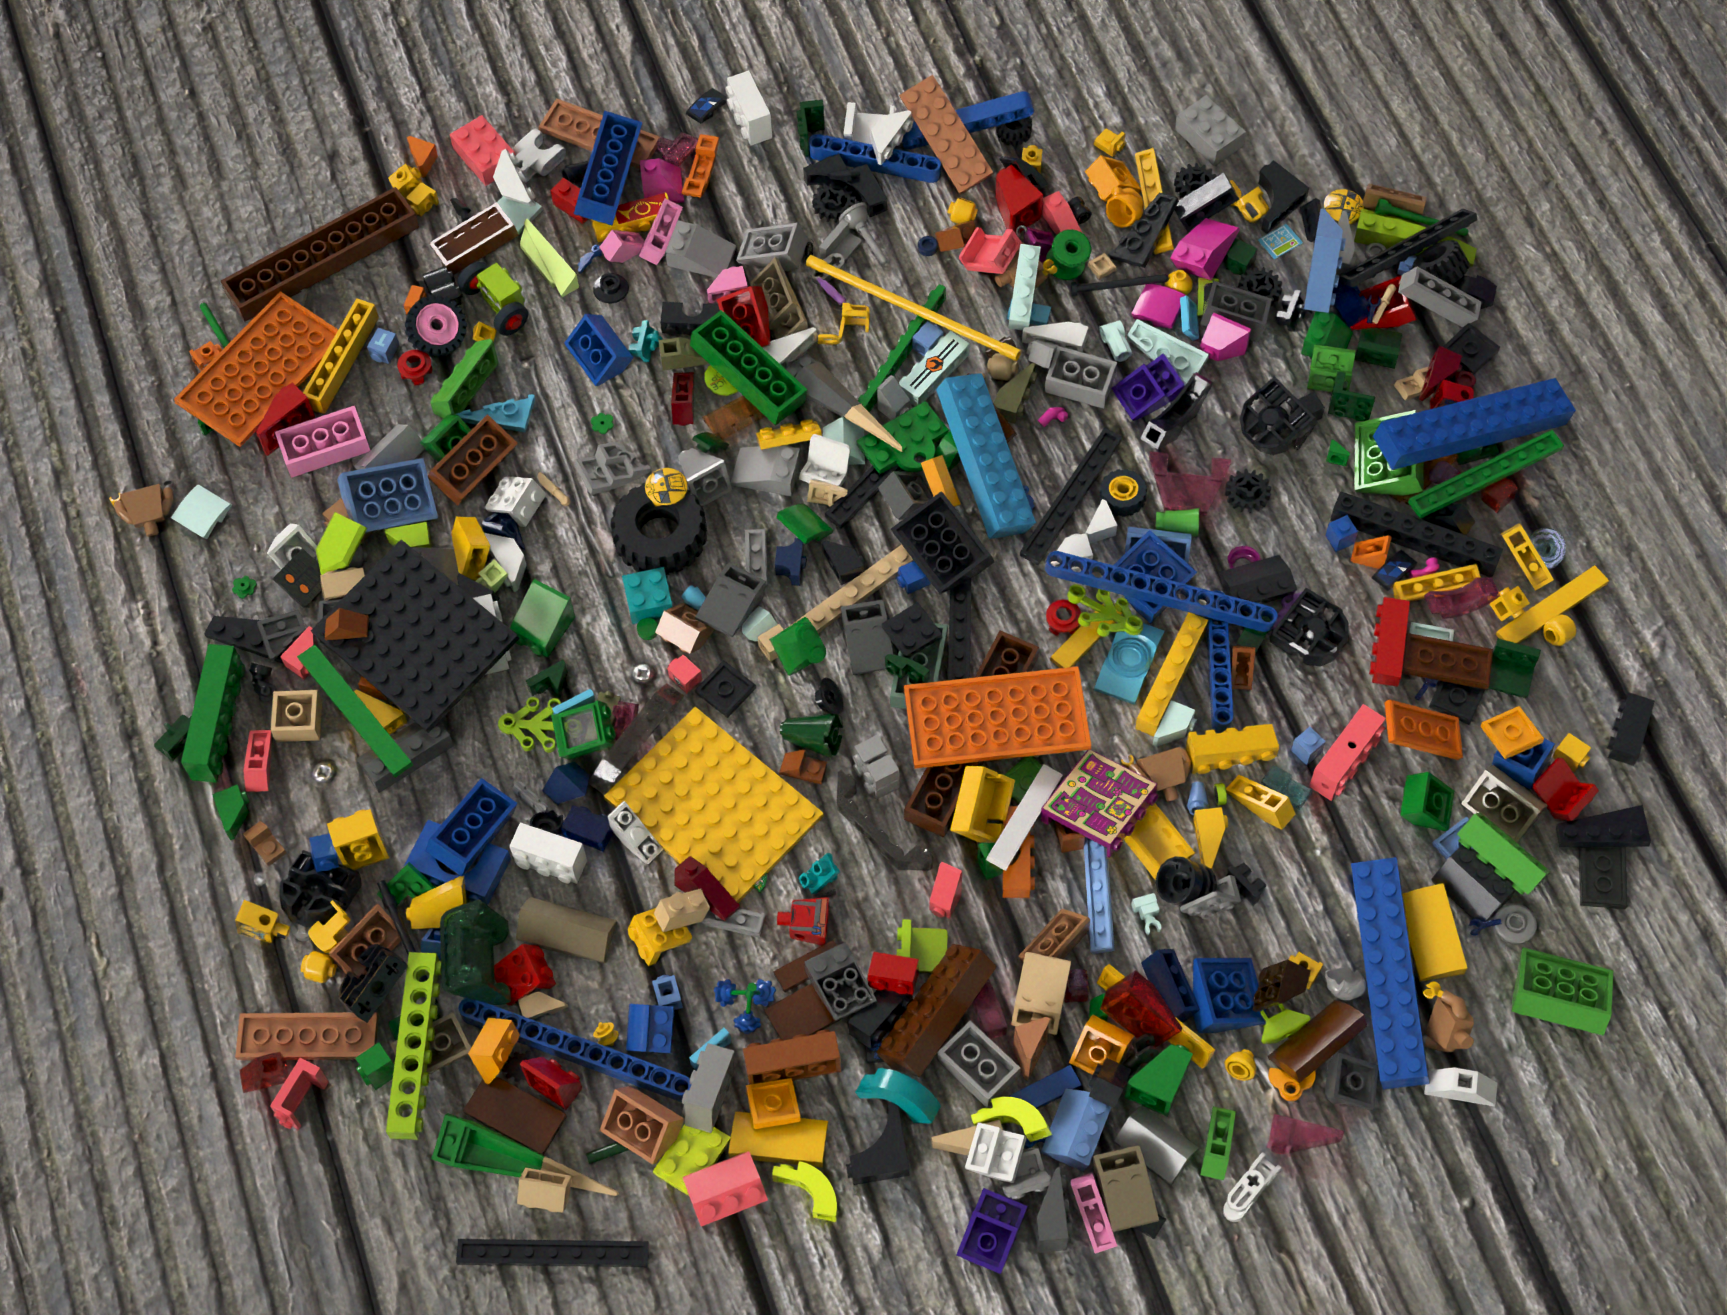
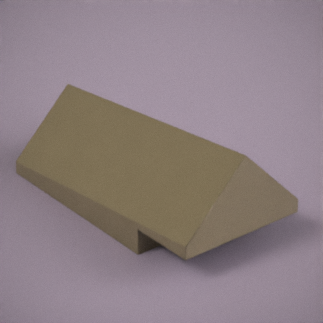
(783, 307)
(565, 929)

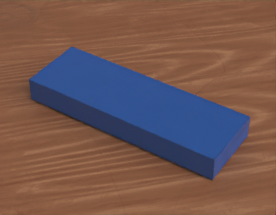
(1049, 1088)

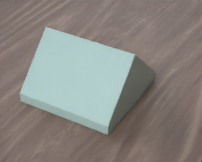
(847, 433)

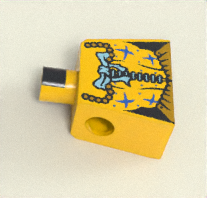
(260, 923)

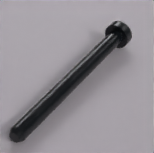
(1117, 283)

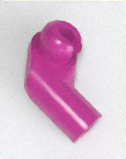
(1053, 413)
(1432, 567)

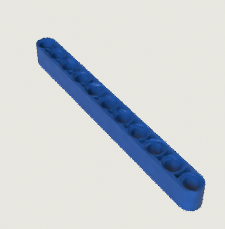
(1170, 587)
(583, 1057)

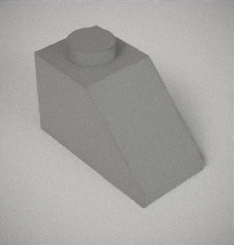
(1041, 352)
(892, 398)

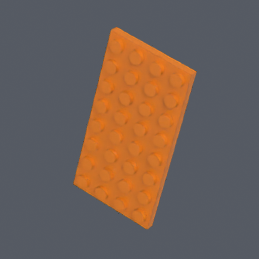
(266, 355)
(997, 717)

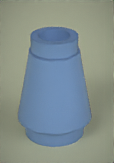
(1197, 797)

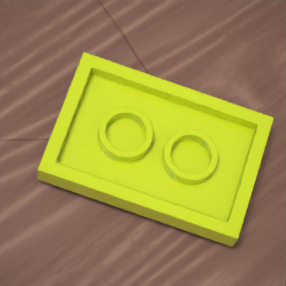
(690, 1153)

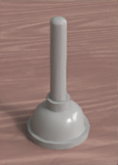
(857, 218)

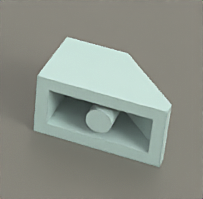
(1174, 724)

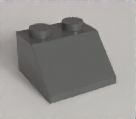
(904, 493)

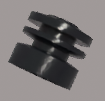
(1184, 881)

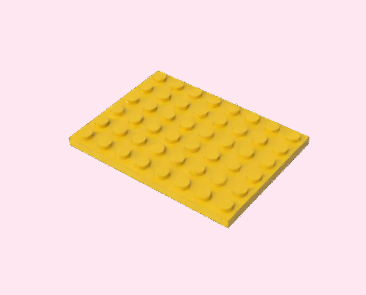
(715, 803)

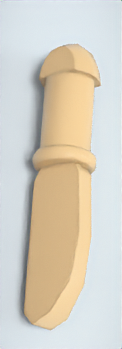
(1384, 302)
(553, 489)

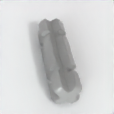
(529, 797)

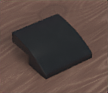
(1026, 170)

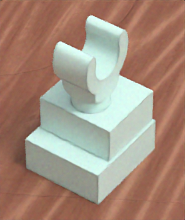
(1148, 909)

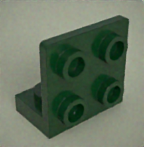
(809, 118)
(1378, 347)
(1348, 403)
(1513, 668)

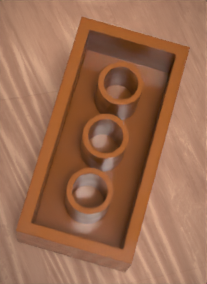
(472, 460)
(793, 1058)

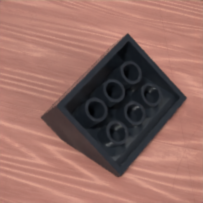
(942, 544)

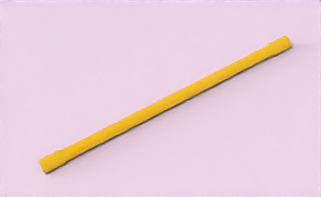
(1003, 348)

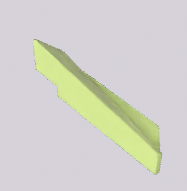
(547, 260)

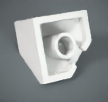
(289, 543)

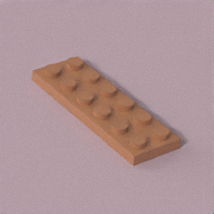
(582, 126)
(946, 134)
(305, 1035)

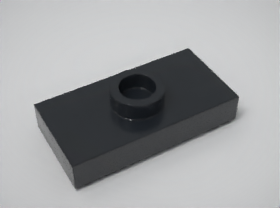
(1310, 216)

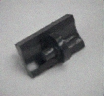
(1295, 311)
(1246, 890)

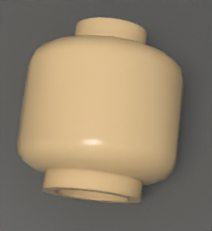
(1002, 367)

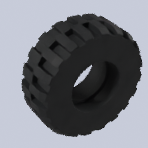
(668, 552)

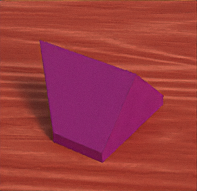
(1039, 238)

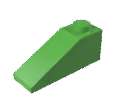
(1218, 1143)

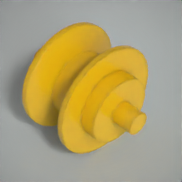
(606, 1034)

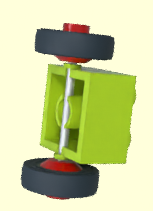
(499, 293)

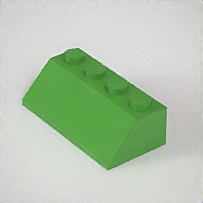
(466, 379)

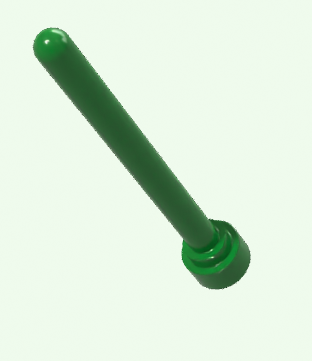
(1383, 207)
(214, 324)

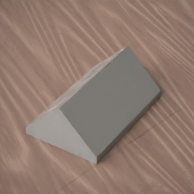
(397, 446)
(1162, 1147)

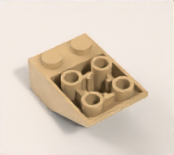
(1041, 990)

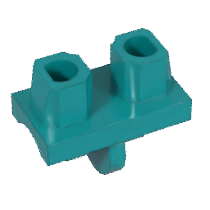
(647, 340)
(820, 874)

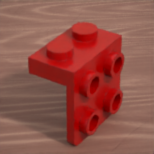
(1563, 791)
(524, 971)

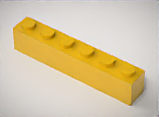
(341, 355)
(1171, 673)

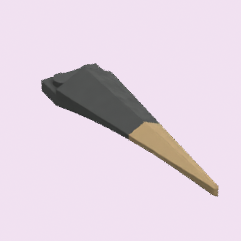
(831, 394)

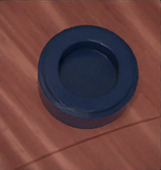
(927, 246)

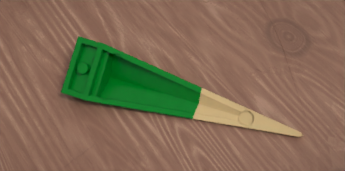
(477, 1148)

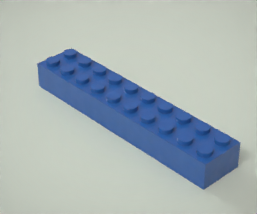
(1473, 423)
(1390, 974)

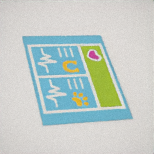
(1280, 241)

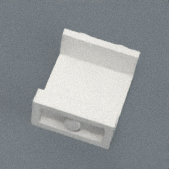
(859, 125)

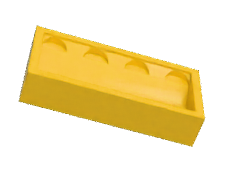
(1157, 840)
(1433, 934)
(781, 1143)

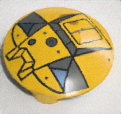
(1341, 201)
(666, 486)

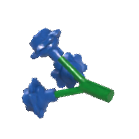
(760, 992)

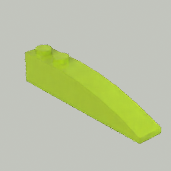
(1393, 229)

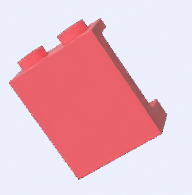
(989, 252)
(294, 1090)

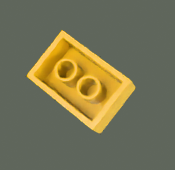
(358, 840)

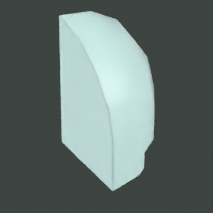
(758, 623)

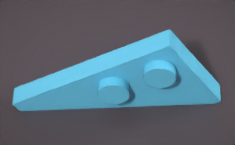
(508, 415)

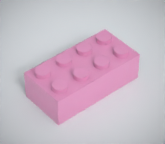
(322, 441)

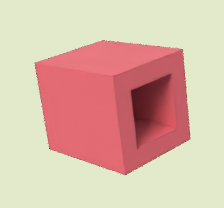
(684, 673)

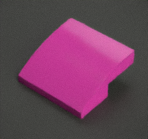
(1158, 305)

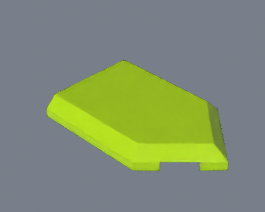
(339, 543)

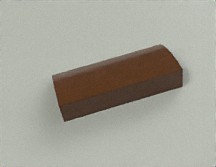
(474, 238)
(1318, 1040)

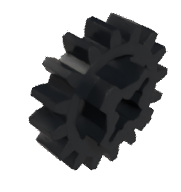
(1193, 177)
(833, 201)
(1261, 283)
(1249, 489)

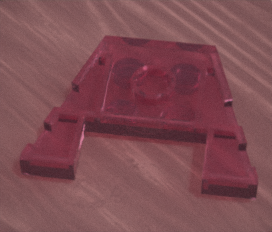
(1187, 490)

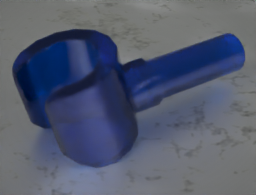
(1372, 308)
(1428, 682)
(1481, 925)

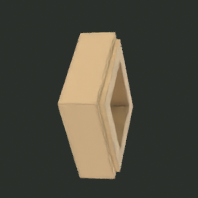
(1102, 266)

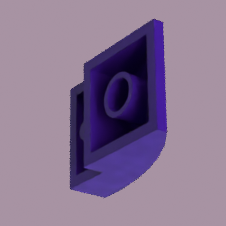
(1149, 387)
(992, 1230)

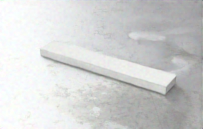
(1024, 817)

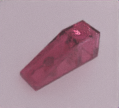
(989, 1012)
(1296, 1135)

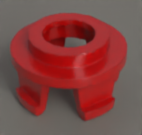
(415, 374)
(1057, 625)

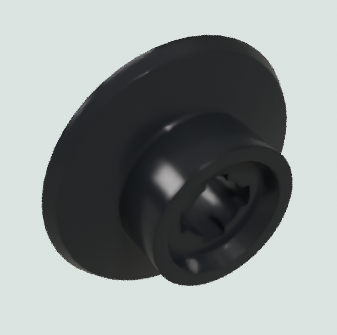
(613, 293)
(829, 696)

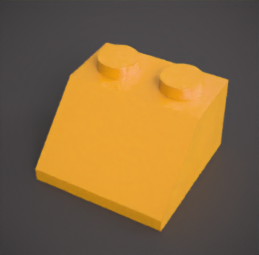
(1109, 173)
(1098, 1042)
(493, 1047)

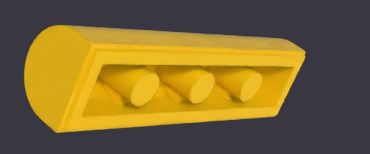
(1448, 580)

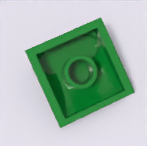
(798, 646)

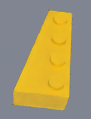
(1231, 747)

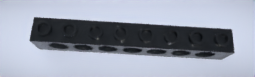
(1417, 534)

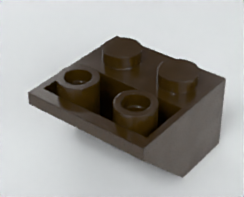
(1280, 984)

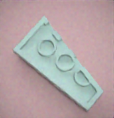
(1156, 342)

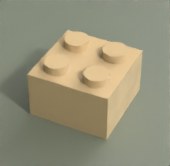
(296, 716)

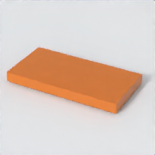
(1423, 729)

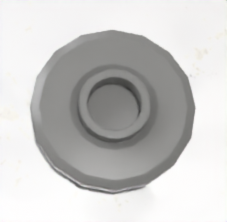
(1517, 923)

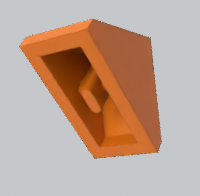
(423, 154)
(1371, 552)

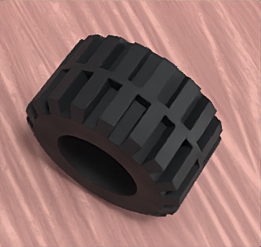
(1444, 261)

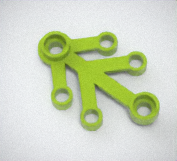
(1129, 623)
(534, 725)

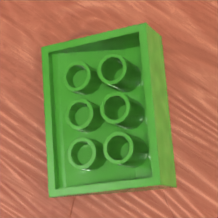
(1372, 468)
(1503, 853)
(1563, 991)

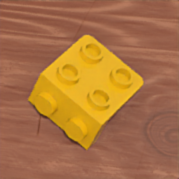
(651, 940)

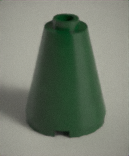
(814, 733)

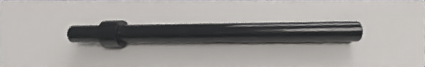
(390, 902)

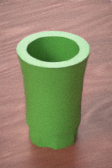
(1179, 521)

